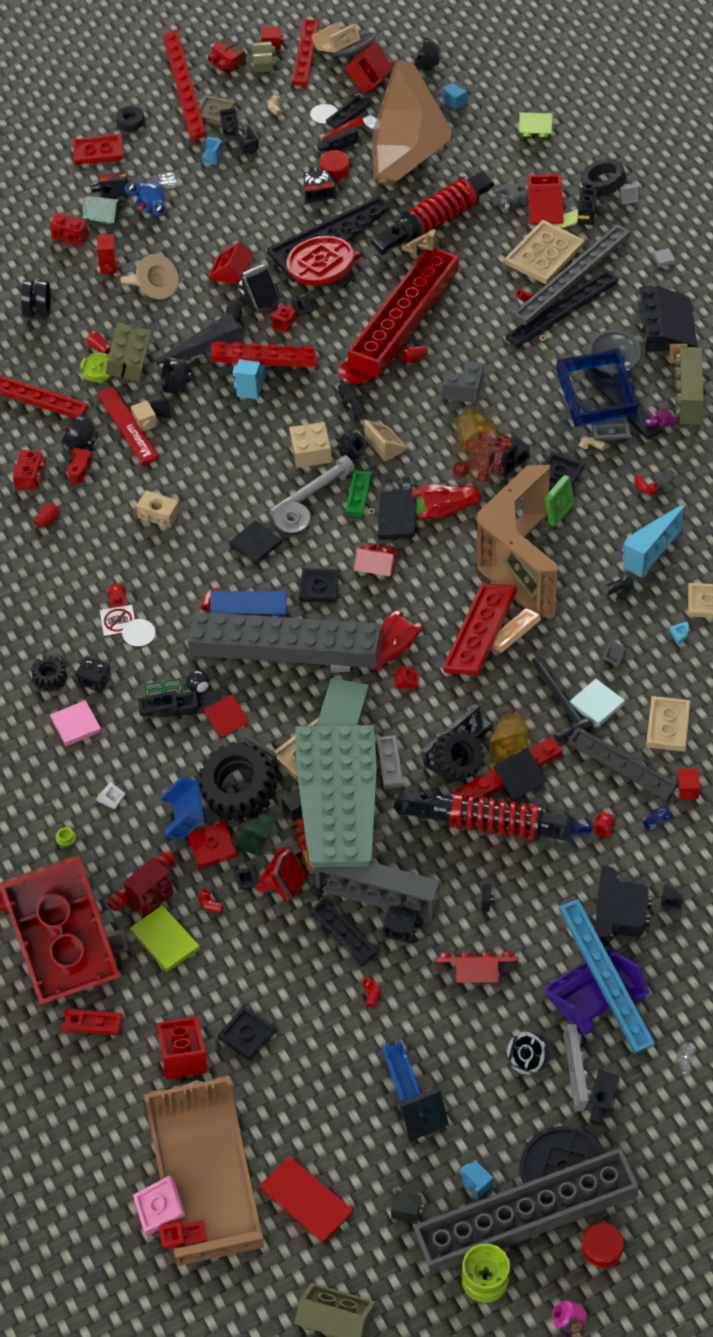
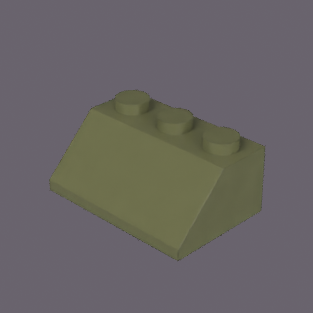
(333, 1312)

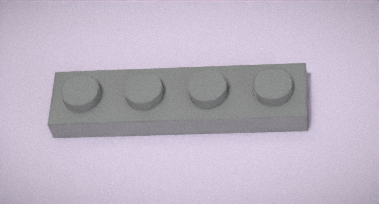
(575, 1061)

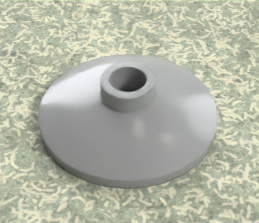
(294, 511)

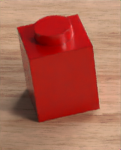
(272, 34)
(688, 784)

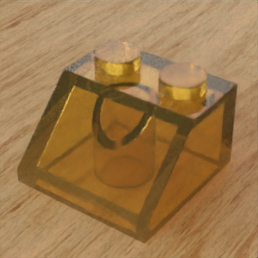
(470, 424)
(508, 737)

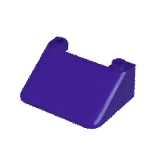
(580, 997)

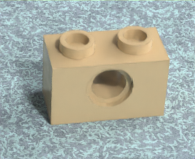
(158, 509)

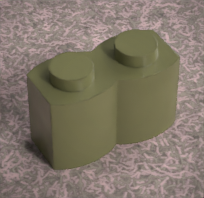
(263, 57)

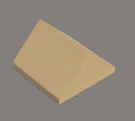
(383, 440)

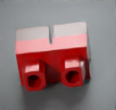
(227, 55)

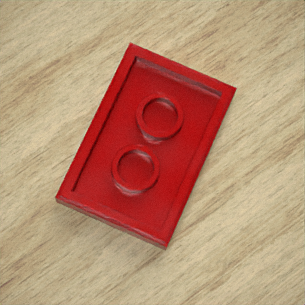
(97, 149)

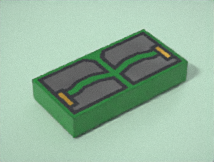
(163, 686)

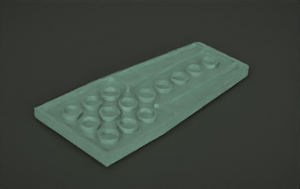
(337, 793)

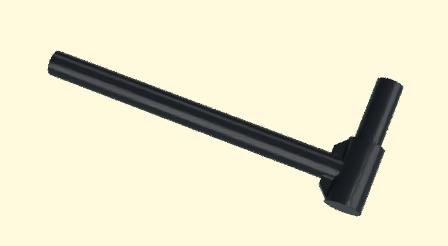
(583, 723)

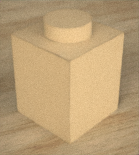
(144, 416)

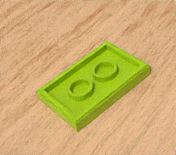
(164, 938)

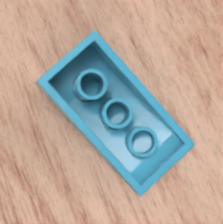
(651, 541)

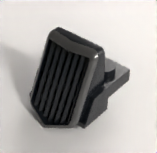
(258, 289)

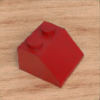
(231, 264)

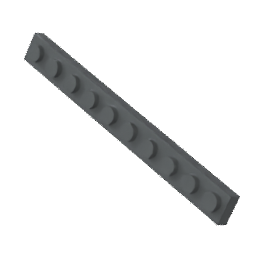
(571, 274)

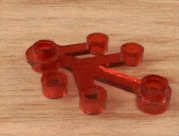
(500, 445)

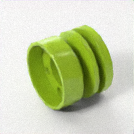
(488, 1261)

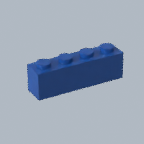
(249, 603)

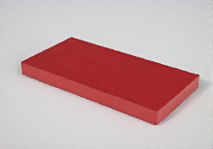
(306, 1199)

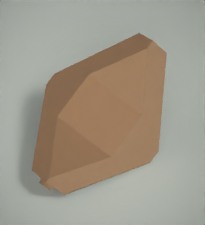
(407, 126)

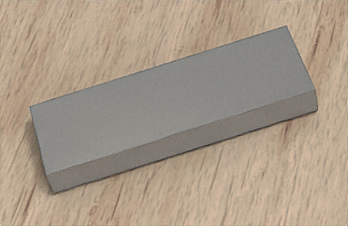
(389, 762)

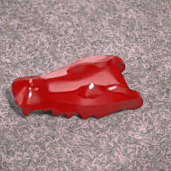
(445, 500)
(397, 637)

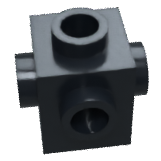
(351, 445)

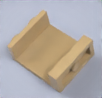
(334, 39)

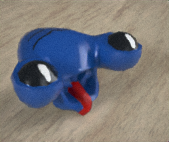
(149, 197)

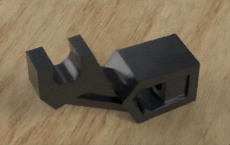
(348, 395)

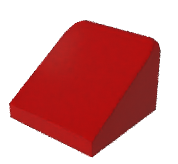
(406, 678)

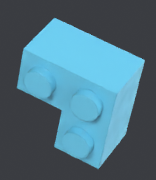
(249, 378)

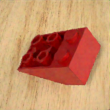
(369, 67)
(545, 198)

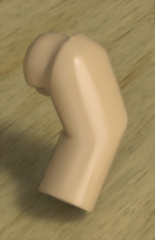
(273, 105)
(586, 441)

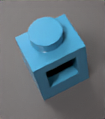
(455, 96)
(476, 1179)

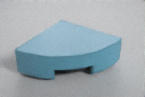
(679, 632)

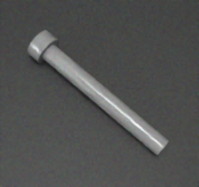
(343, 466)

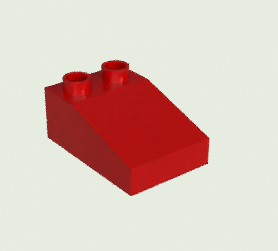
(59, 929)

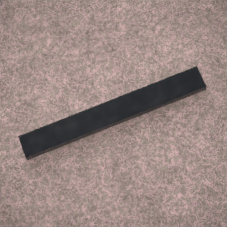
(562, 309)

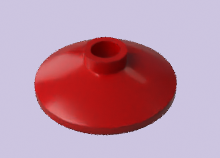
(352, 375)

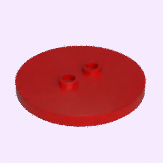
(320, 260)

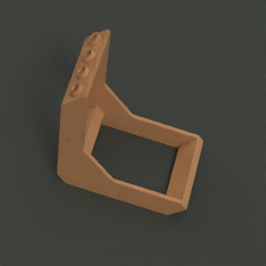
(501, 532)

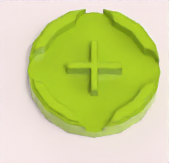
(94, 367)

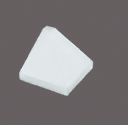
(110, 795)

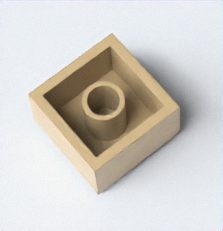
(310, 444)

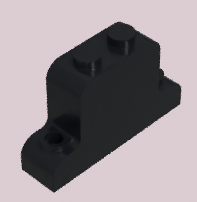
(620, 907)

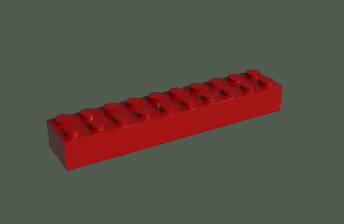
(402, 311)

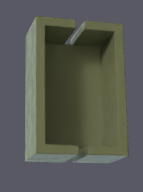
(128, 348)

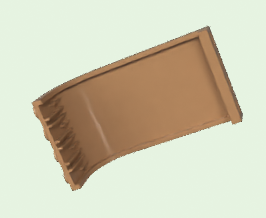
(203, 1151)

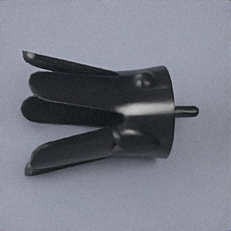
(623, 583)

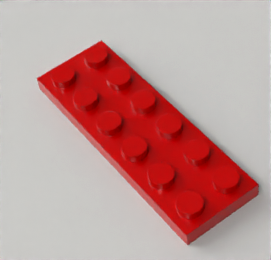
(265, 355)
(480, 629)

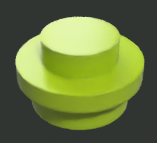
(65, 837)

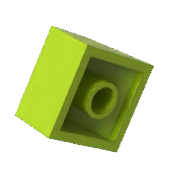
(535, 124)

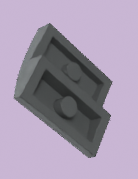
(611, 429)

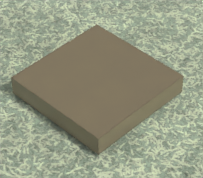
(211, 107)

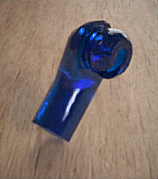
(656, 814)
(578, 828)

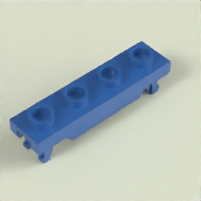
(400, 1071)

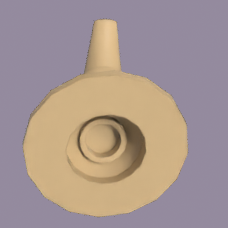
(154, 276)

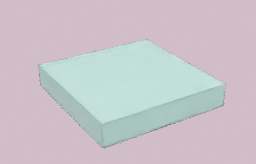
(597, 702)

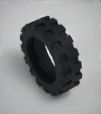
(603, 167)

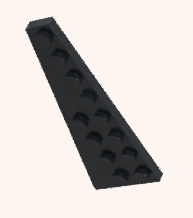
(342, 226)

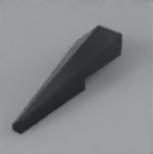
(222, 330)

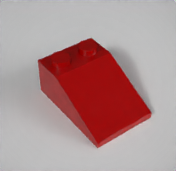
(182, 1048)

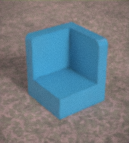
(213, 152)

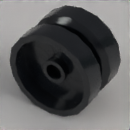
(36, 298)

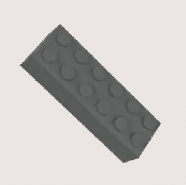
(382, 887)

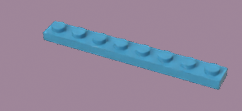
(606, 976)

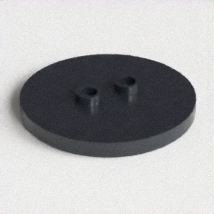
(556, 1150)

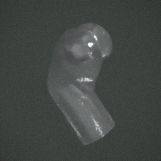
(683, 1055)

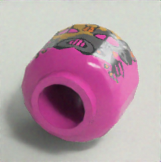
(569, 1317)

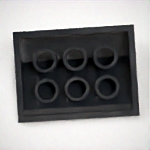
(665, 318)

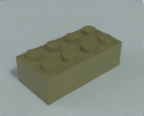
(689, 385)

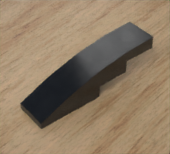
(176, 704)

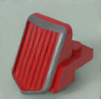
(283, 875)

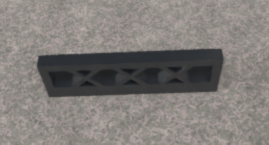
(477, 726)

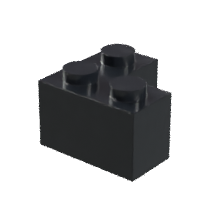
(514, 457)

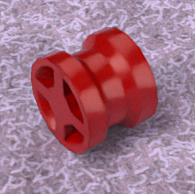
(117, 595)
(604, 824)

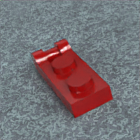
(92, 1022)

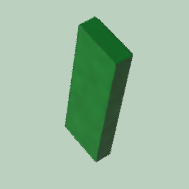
(358, 493)

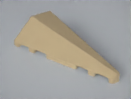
(426, 241)

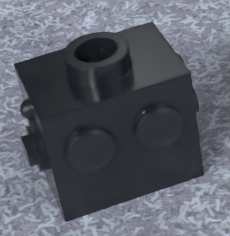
(93, 674)
(400, 924)

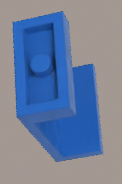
(187, 807)

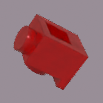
(283, 314)

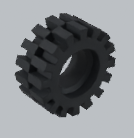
(47, 665)

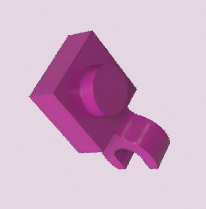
(661, 417)

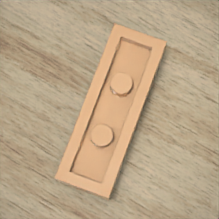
(515, 629)

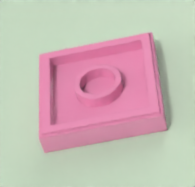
(75, 723)
(158, 1205)

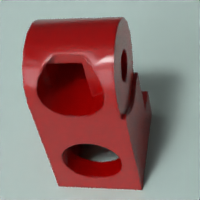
(80, 466)

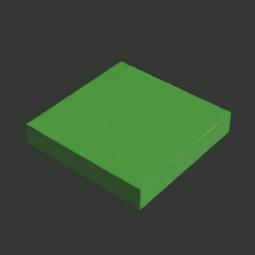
(559, 500)

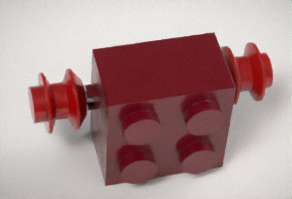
(146, 887)

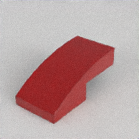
(177, 1235)

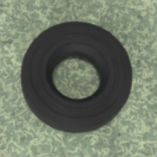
(130, 111)

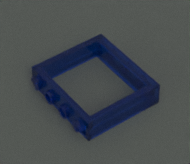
(593, 360)

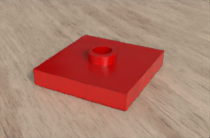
(211, 845)

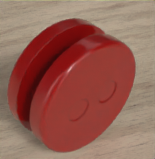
(336, 164)
(602, 1245)

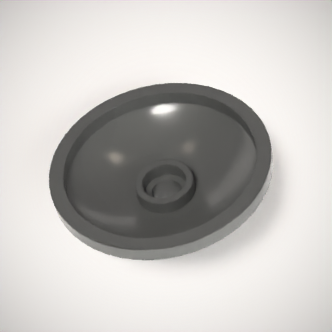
(356, 48)
(613, 339)

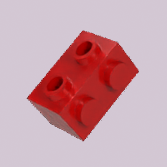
(69, 229)
(29, 469)

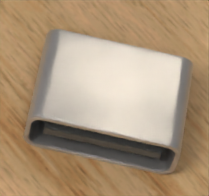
(369, 123)

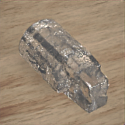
(165, 180)

